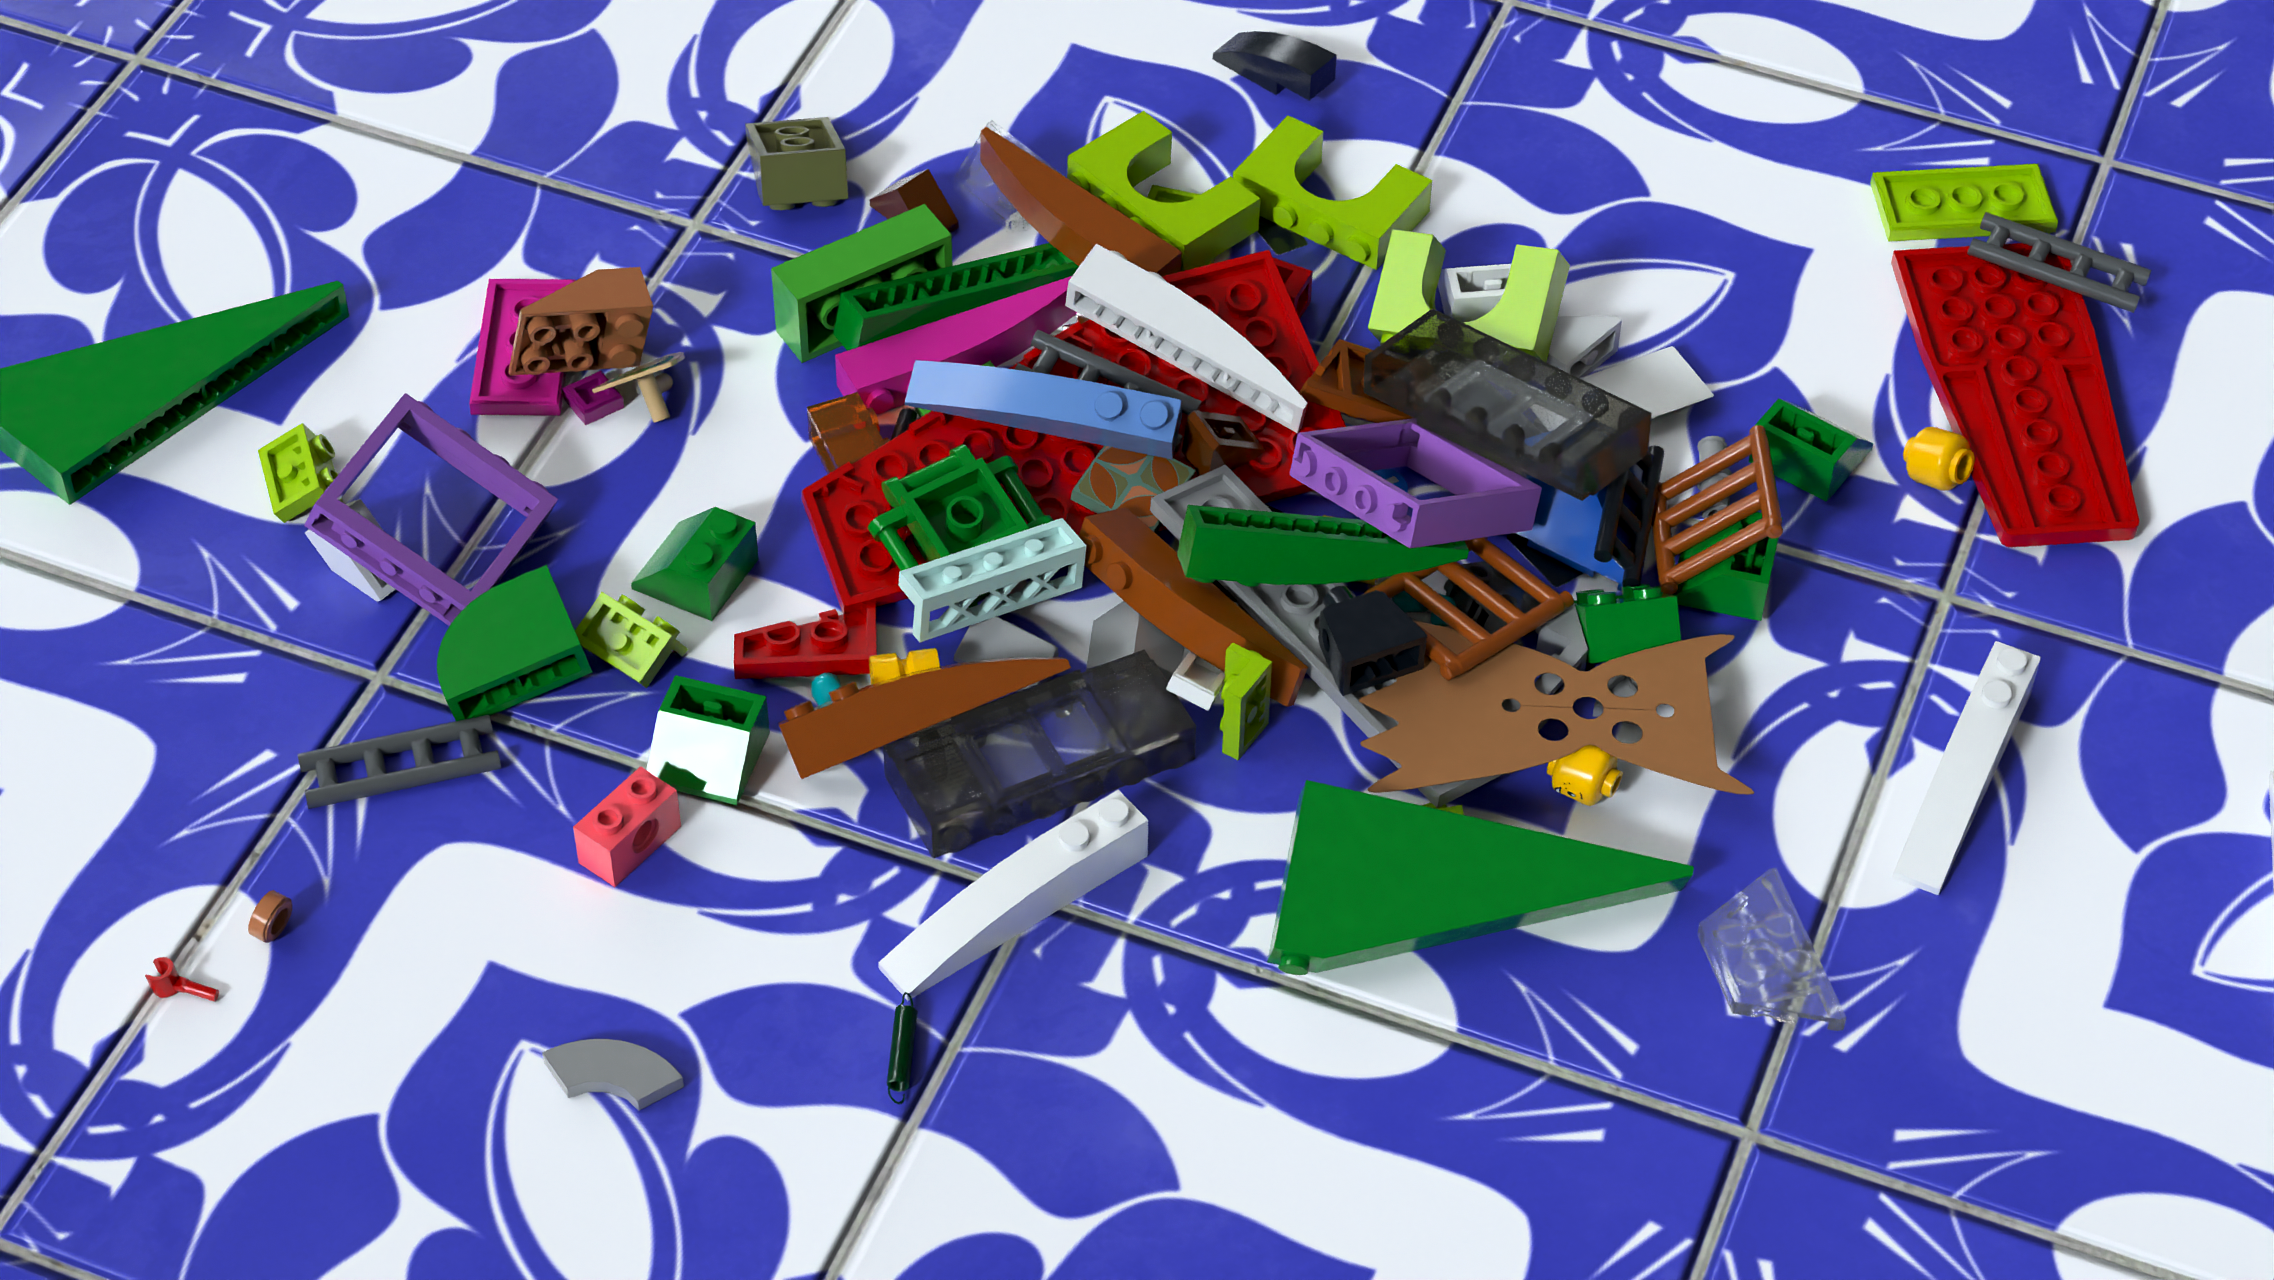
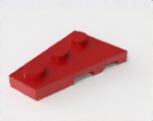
(828, 645)

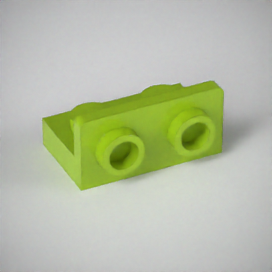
(297, 470)
(626, 639)
(1245, 699)

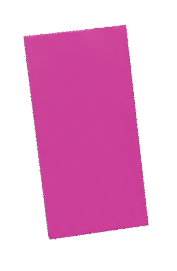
(492, 386)

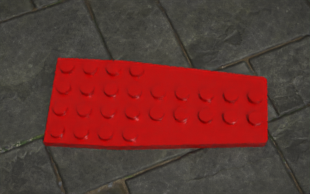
(2026, 392)

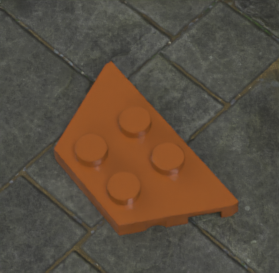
(1340, 385)

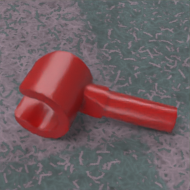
(171, 983)

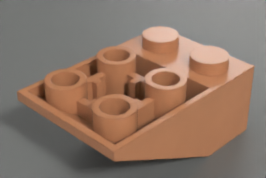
(585, 325)

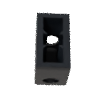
(1368, 639)

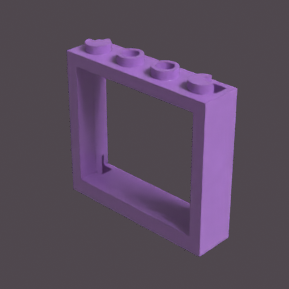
(1486, 497)
(395, 561)

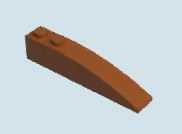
(1068, 213)
(1193, 613)
(900, 706)

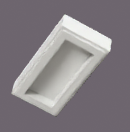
(1197, 681)

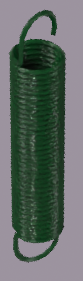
(902, 1048)

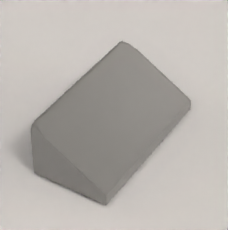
(1000, 640)

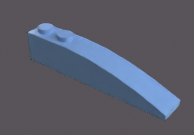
(1049, 405)

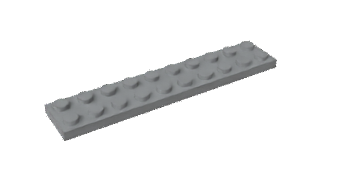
(1288, 611)

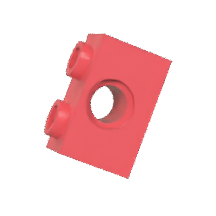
(627, 826)

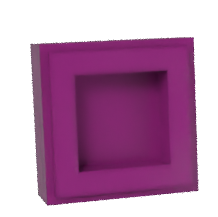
(591, 405)

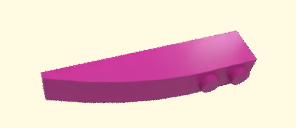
(973, 337)

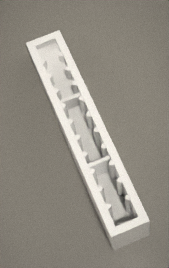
(1182, 332)
(1967, 767)
(1021, 892)

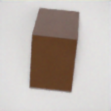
(913, 192)
(1218, 441)

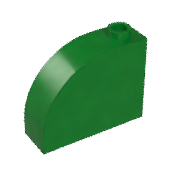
(509, 647)

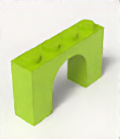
(1136, 151)
(1350, 227)
(1521, 318)

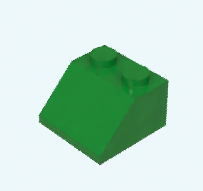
(701, 562)

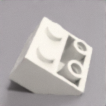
(1472, 291)

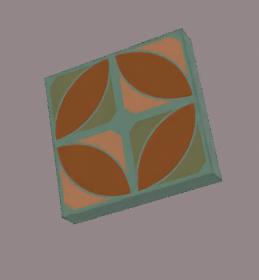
(1130, 481)

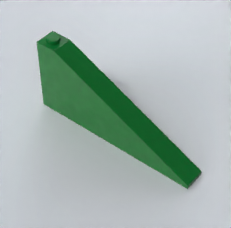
(107, 404)
(1403, 877)

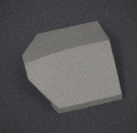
(1126, 632)

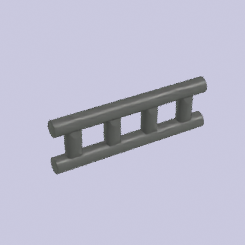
(2075, 280)
(1096, 366)
(380, 781)

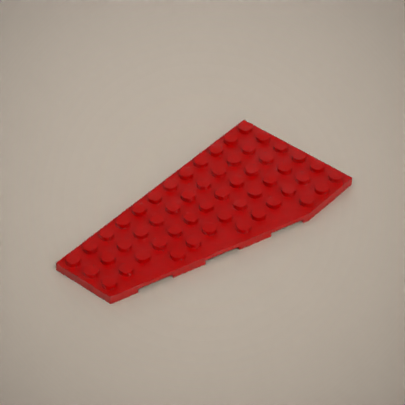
(1240, 291)

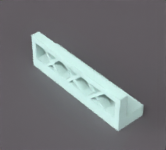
(993, 569)

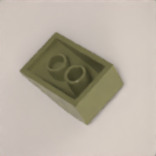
(797, 162)

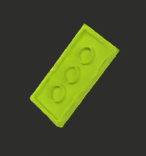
(1955, 200)

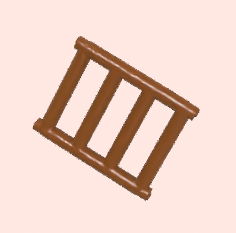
(1763, 499)
(1484, 643)

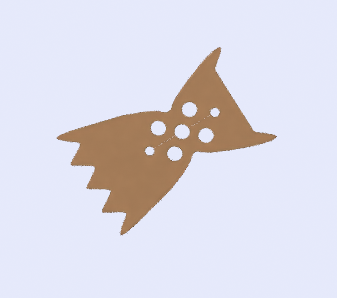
(1464, 733)

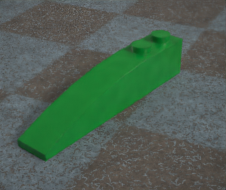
(923, 298)
(1296, 549)

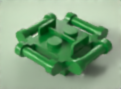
(955, 508)

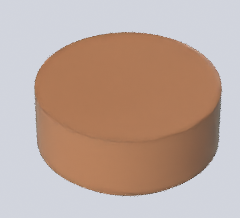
(270, 916)

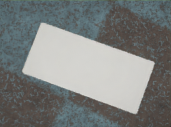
(1654, 382)

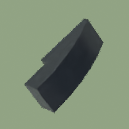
(1279, 62)

